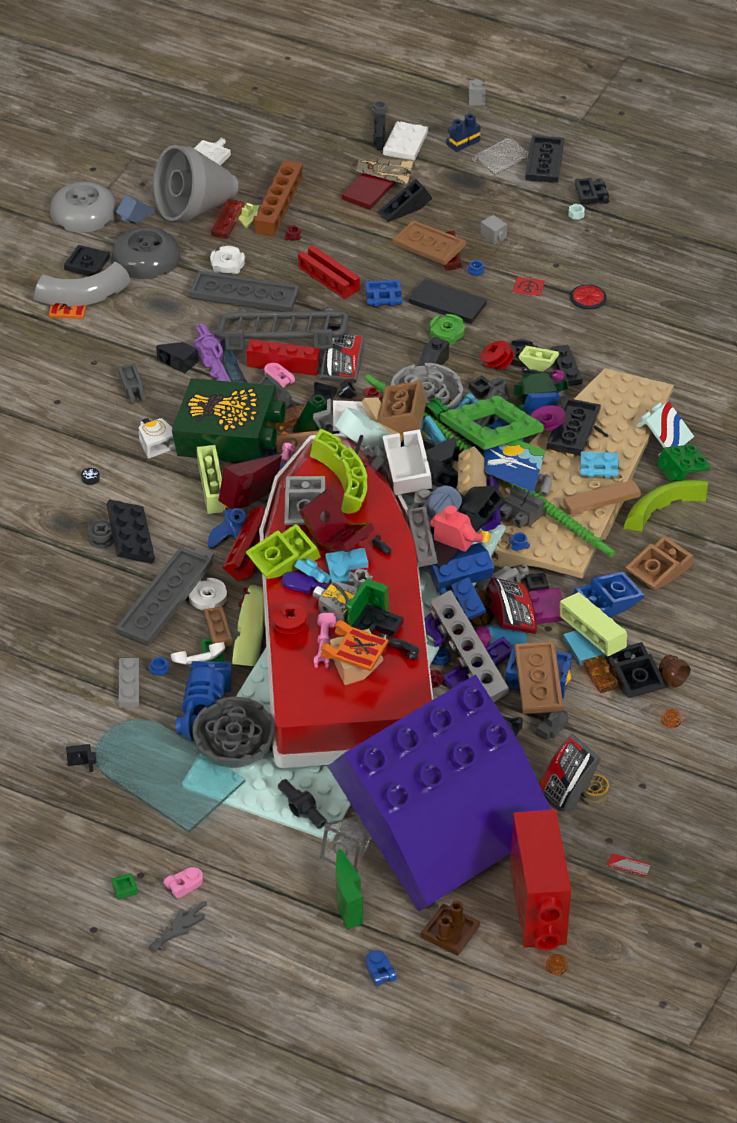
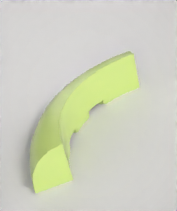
(251, 628)

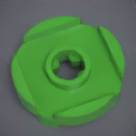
(439, 327)

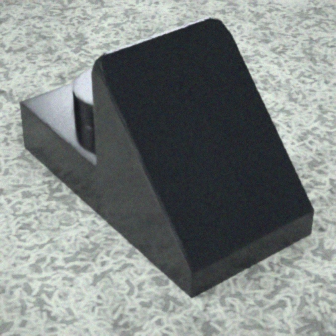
(324, 390)

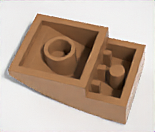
(660, 563)

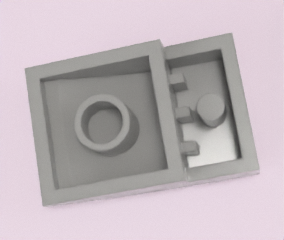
(300, 492)

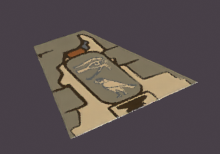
(389, 169)

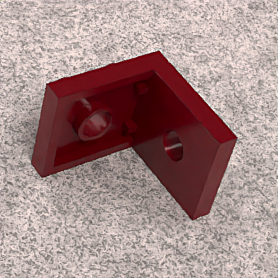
(335, 532)

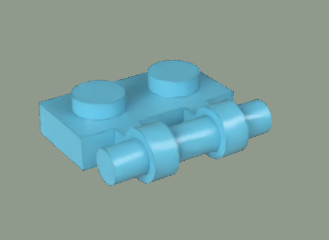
(599, 464)

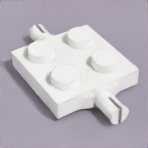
(214, 151)

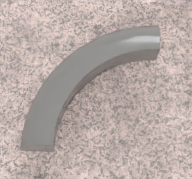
(82, 290)

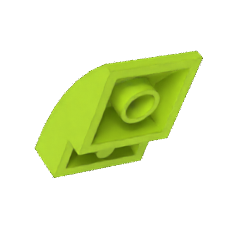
(281, 552)

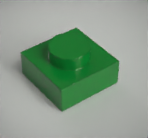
(124, 886)

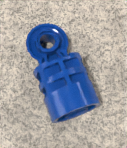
(201, 691)

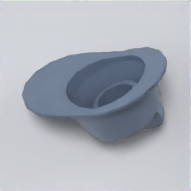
(440, 499)

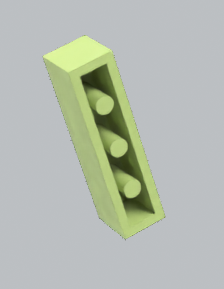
(210, 477)
(593, 624)

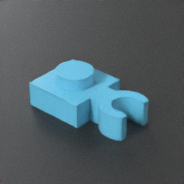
(310, 568)

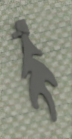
(179, 926)

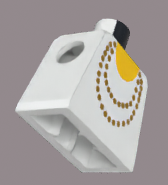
(155, 437)

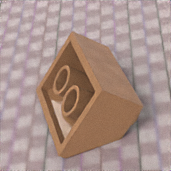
(403, 407)

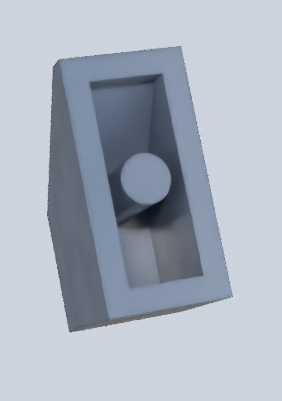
(133, 209)

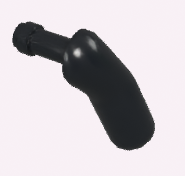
(382, 545)

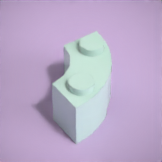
(354, 423)

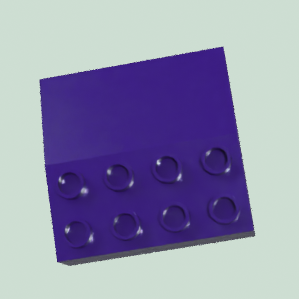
(441, 790)

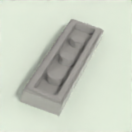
(422, 536)

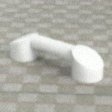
(215, 650)

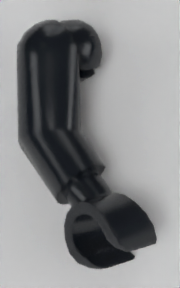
(404, 645)

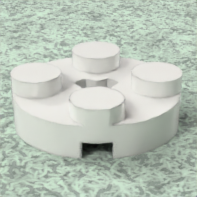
(221, 264)
(216, 599)

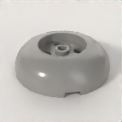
(83, 207)
(436, 380)

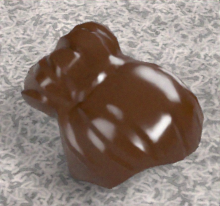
(674, 670)

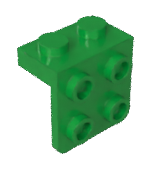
(680, 460)
(367, 593)

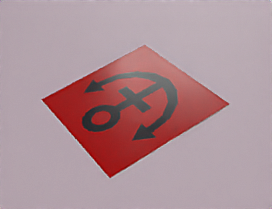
(528, 286)

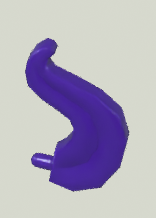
(432, 631)

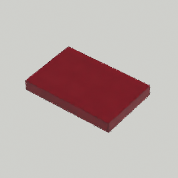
(367, 190)

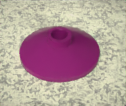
(549, 416)

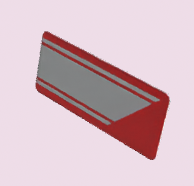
(629, 864)

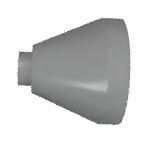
(190, 183)

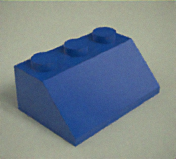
(473, 564)

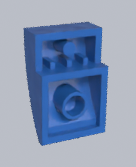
(611, 593)

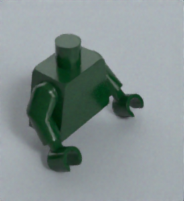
(538, 384)

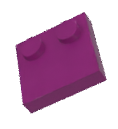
(547, 605)

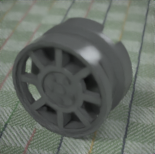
(101, 533)

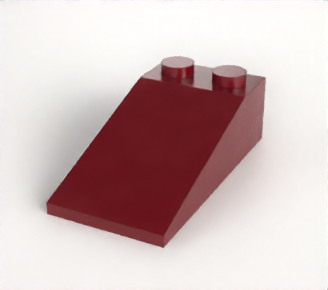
(248, 481)

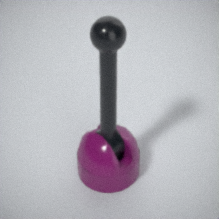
(556, 375)

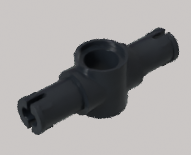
(302, 803)

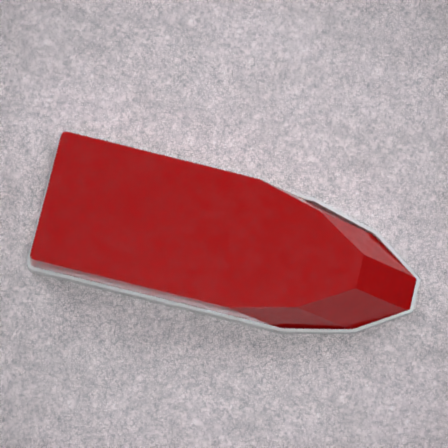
(311, 706)

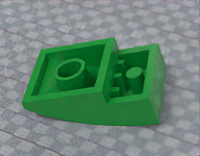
(348, 892)

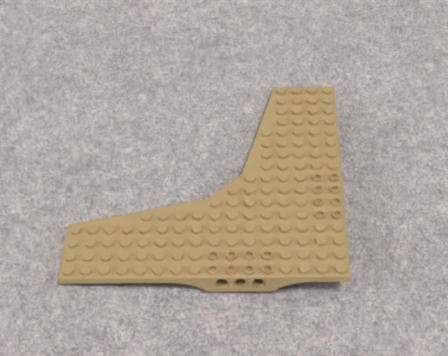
(552, 545)

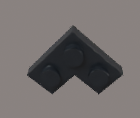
(378, 619)

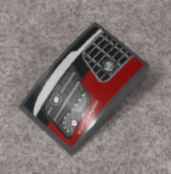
(344, 358)
(569, 773)

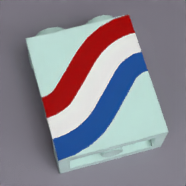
(666, 425)

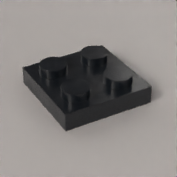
(86, 260)

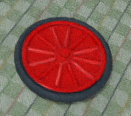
(588, 296)

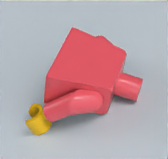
(456, 529)

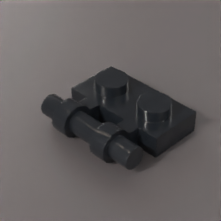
(587, 191)

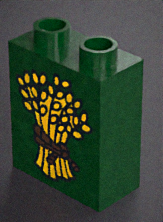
(230, 416)

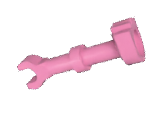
(326, 621)

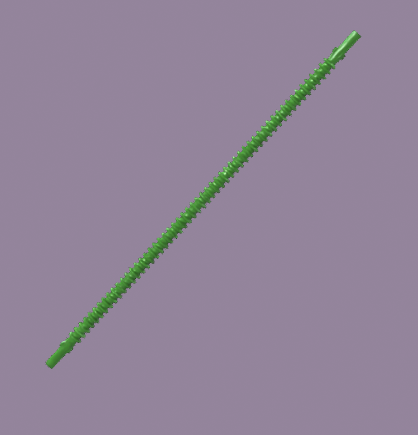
(549, 508)

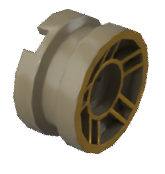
(597, 792)

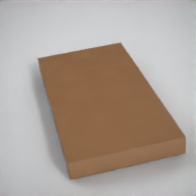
(429, 242)
(538, 677)

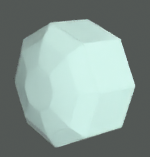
(576, 211)

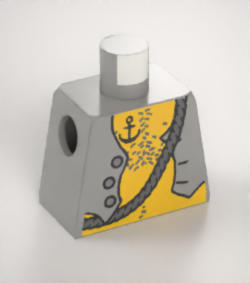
(335, 599)

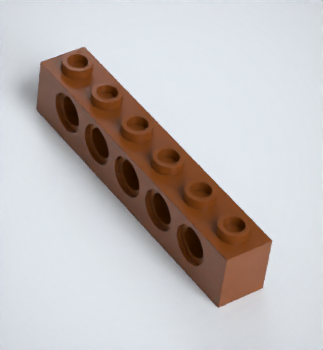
(278, 198)

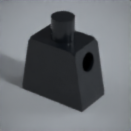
(481, 501)

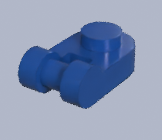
(376, 963)

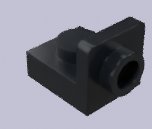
(81, 755)

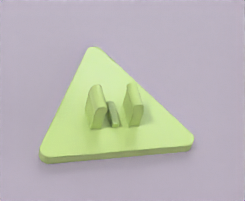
(248, 214)

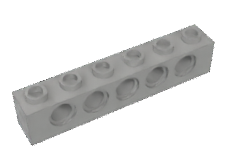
(448, 603)

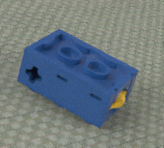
(564, 663)

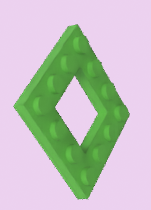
(520, 423)

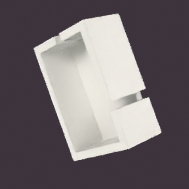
(407, 464)

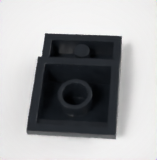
(635, 670)

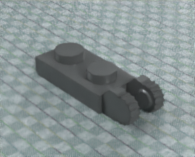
(131, 381)

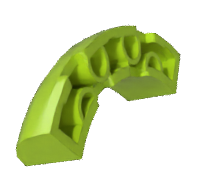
(345, 464)
(663, 496)

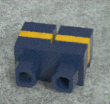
(463, 133)

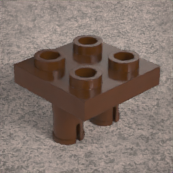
(450, 928)

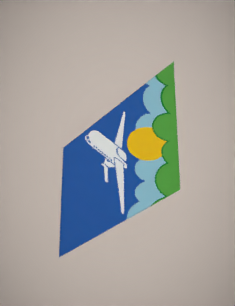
(515, 463)

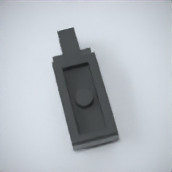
(282, 394)

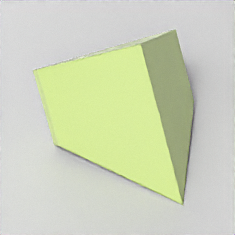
(538, 358)

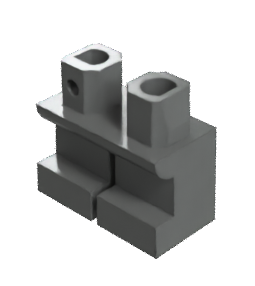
(521, 507)

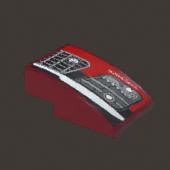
(512, 605)

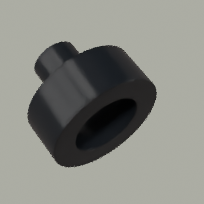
(347, 389)

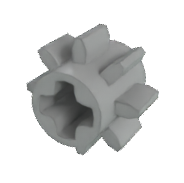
(358, 577)

